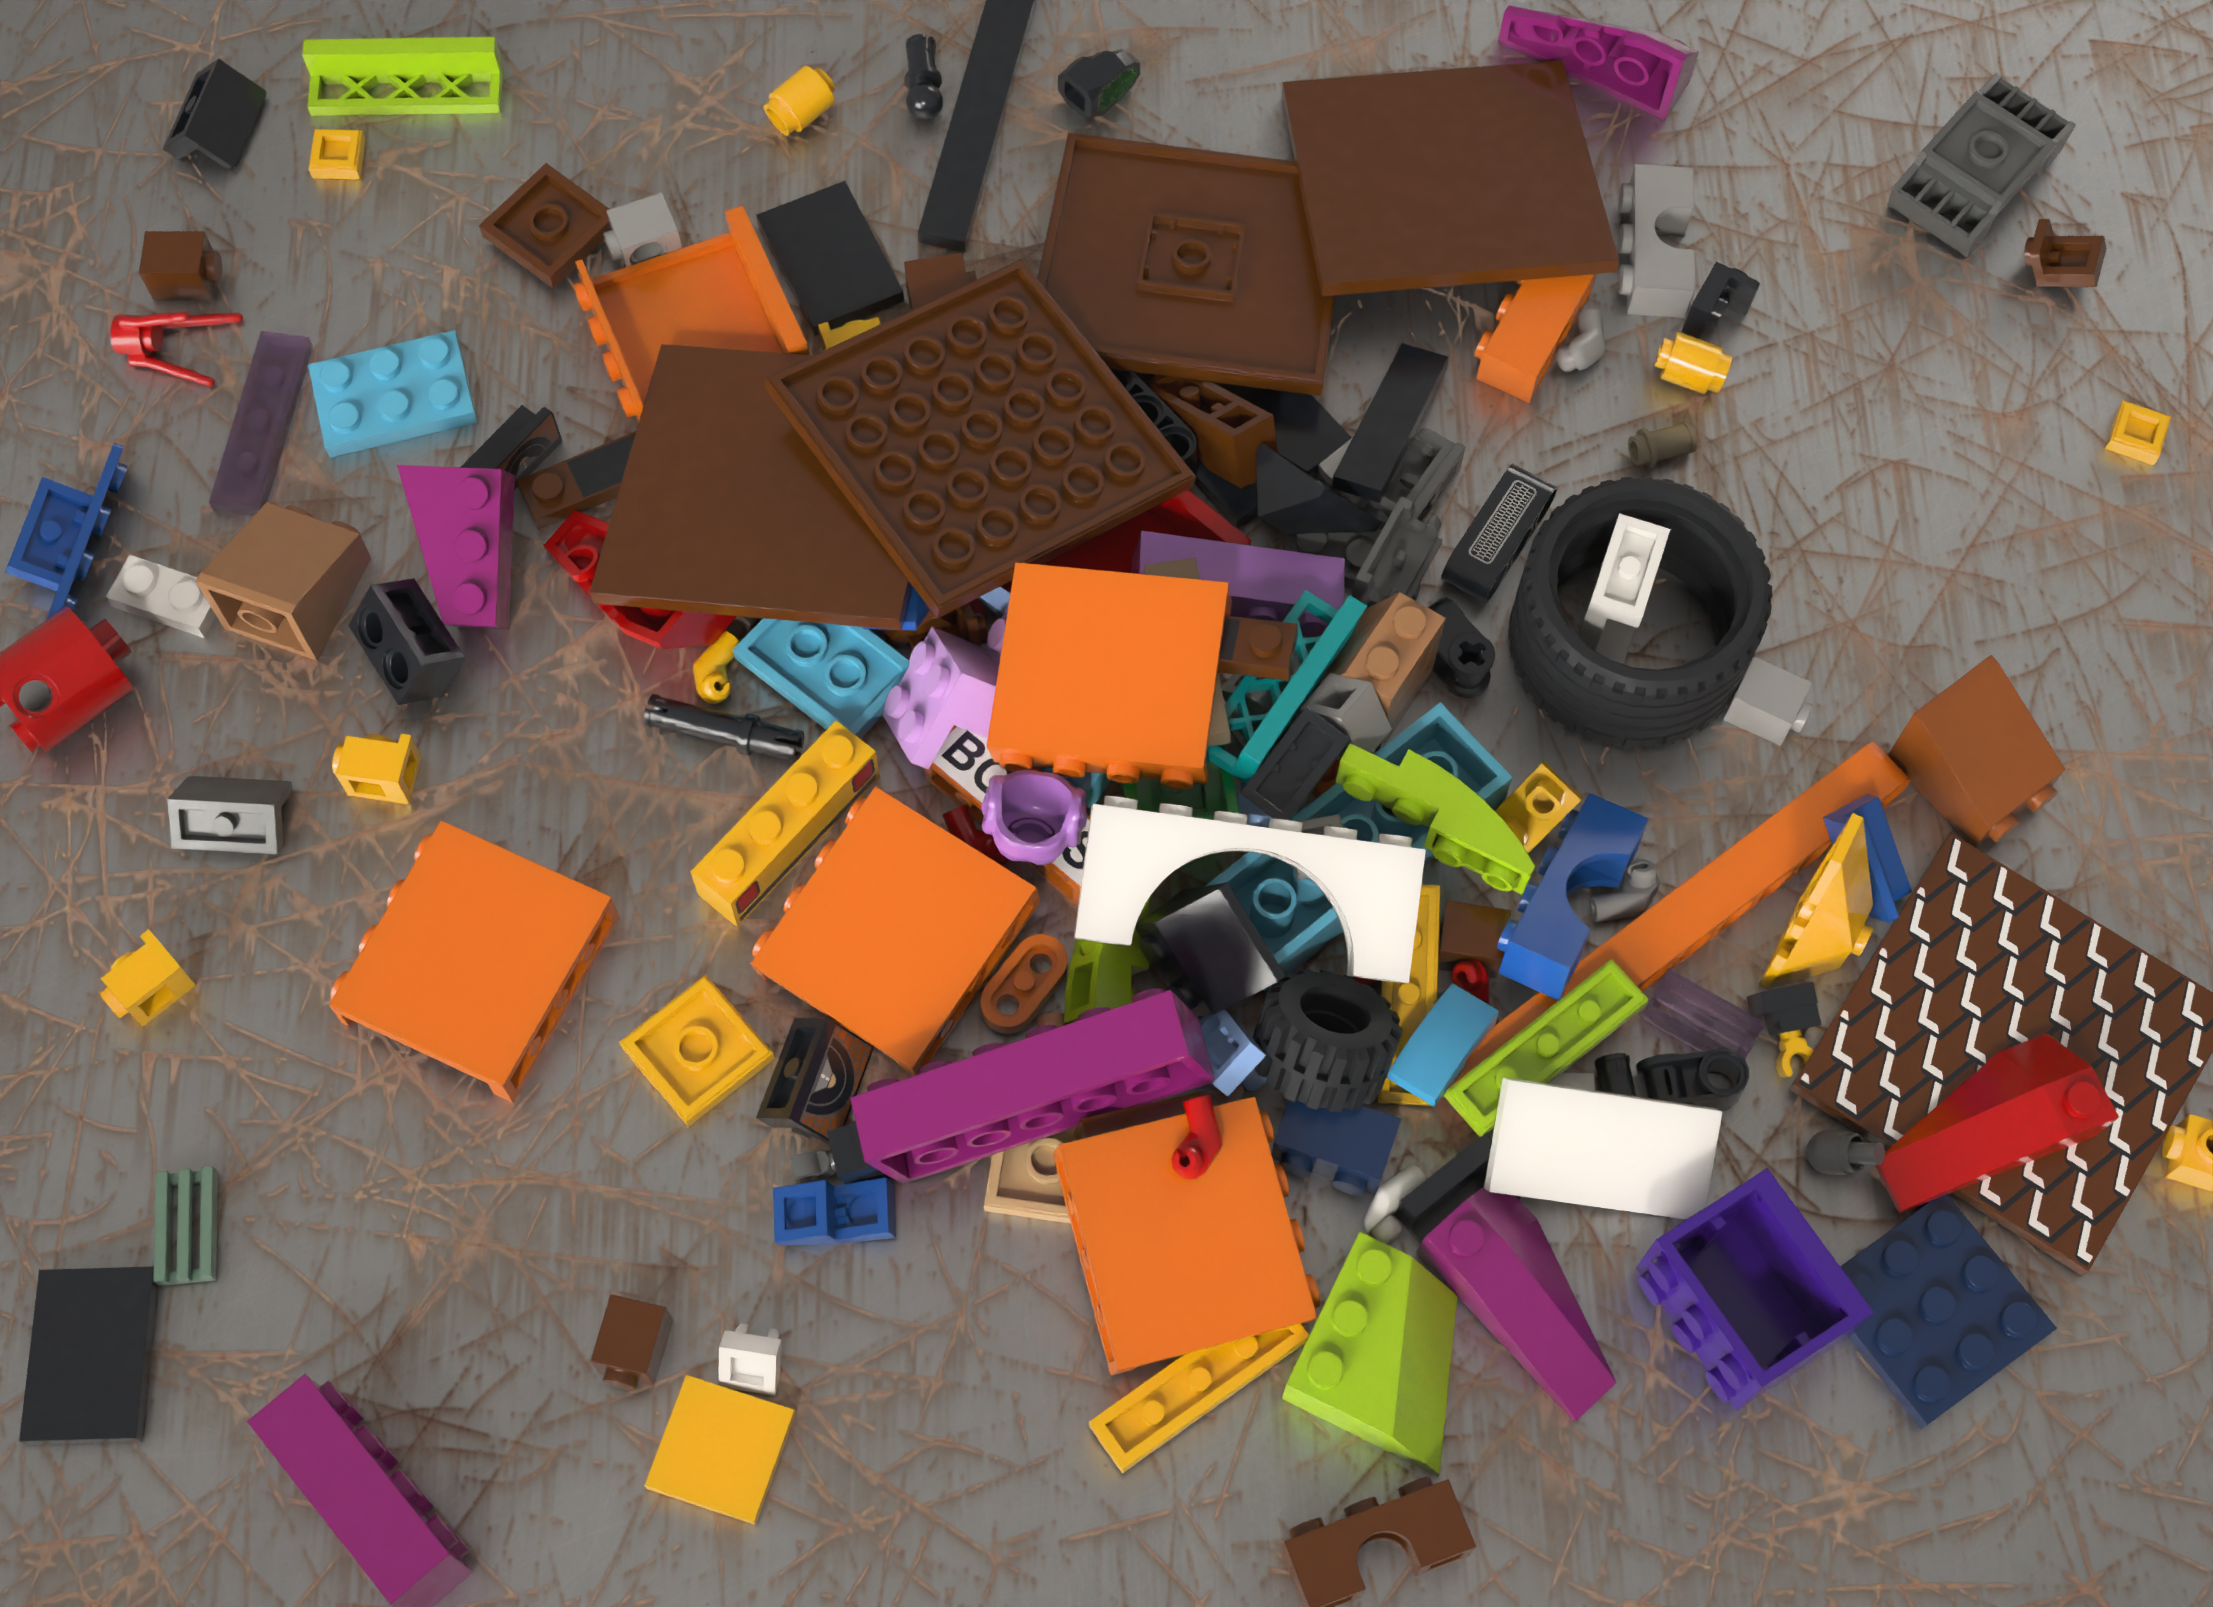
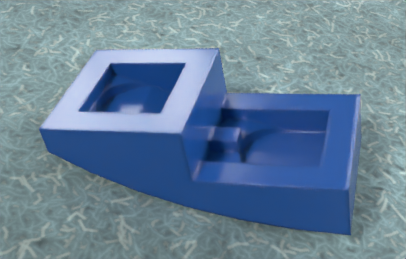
(834, 1214)

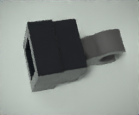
(843, 1158)

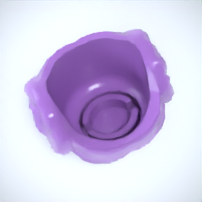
(1033, 815)

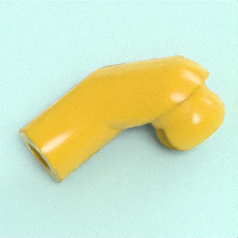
(711, 671)

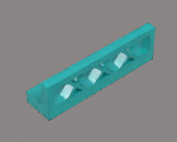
(1297, 690)

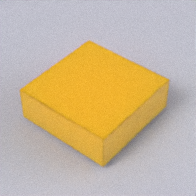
(337, 154)
(2138, 432)

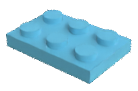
(392, 393)
(825, 669)

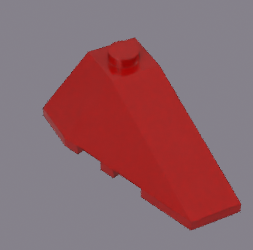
(577, 550)
(2001, 1117)

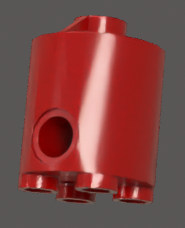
(75, 667)

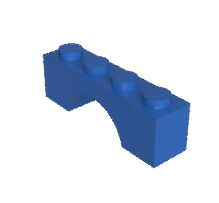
(1549, 936)

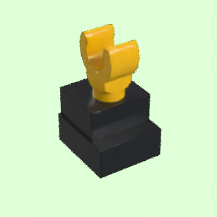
(1786, 1014)

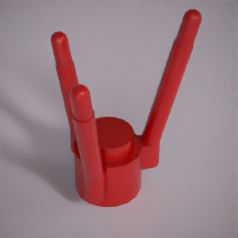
(144, 334)

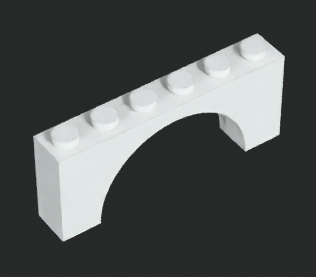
(1366, 882)

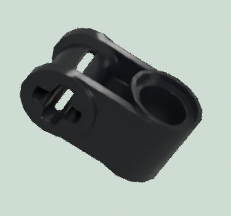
(1461, 654)
(1685, 1079)

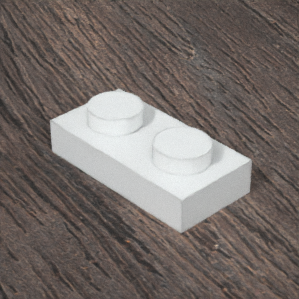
(161, 596)

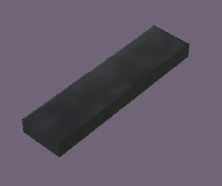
(1390, 423)

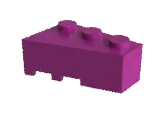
(465, 540)

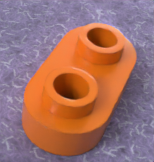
(1023, 986)

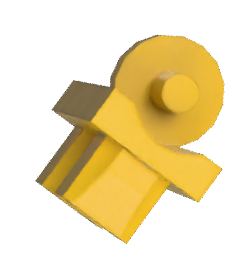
(1538, 805)

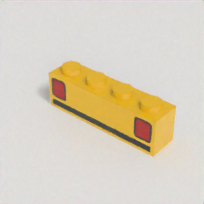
(786, 823)

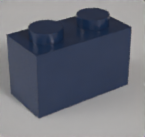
(1336, 1145)

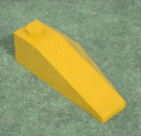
(1829, 913)

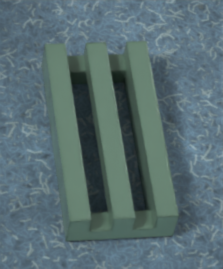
(164, 1226)

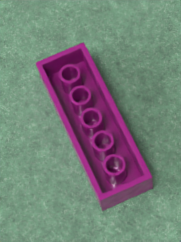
(1031, 1086)

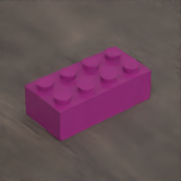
(359, 1497)

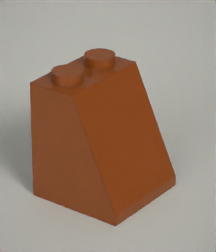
(1979, 755)

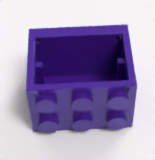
(1751, 1290)

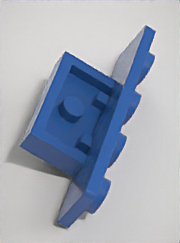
(58, 529)

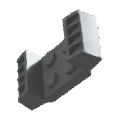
(1979, 164)

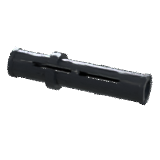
(741, 732)

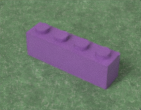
(1260, 579)

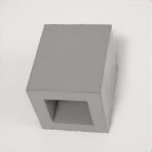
(1770, 702)

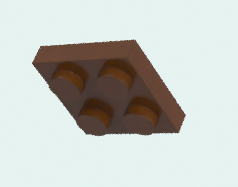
(548, 225)

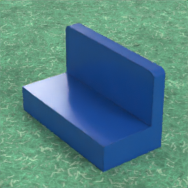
(1885, 866)

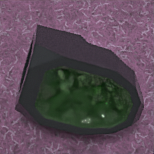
(1098, 81)

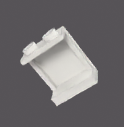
(1623, 586)

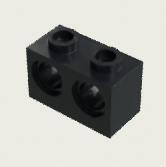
(406, 641)

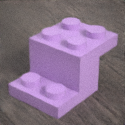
(944, 687)

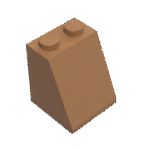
(285, 578)
(1394, 651)

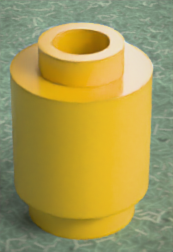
(800, 100)
(1693, 363)

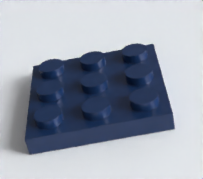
(1941, 1310)

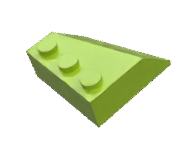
(1381, 1354)

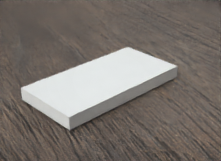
(1602, 1149)

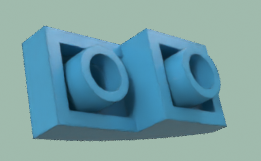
(1442, 1044)

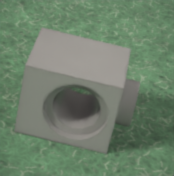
(641, 230)

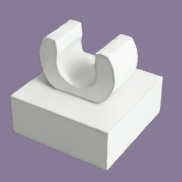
(750, 1361)

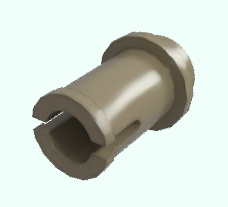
(1655, 445)

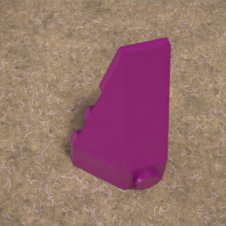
(1617, 59)
(1512, 1282)

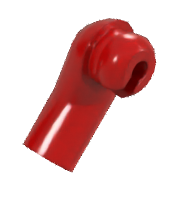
(962, 826)

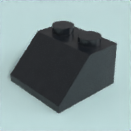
(1208, 949)

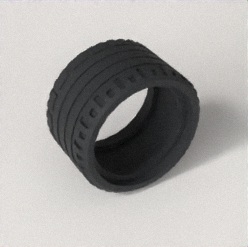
(1607, 698)

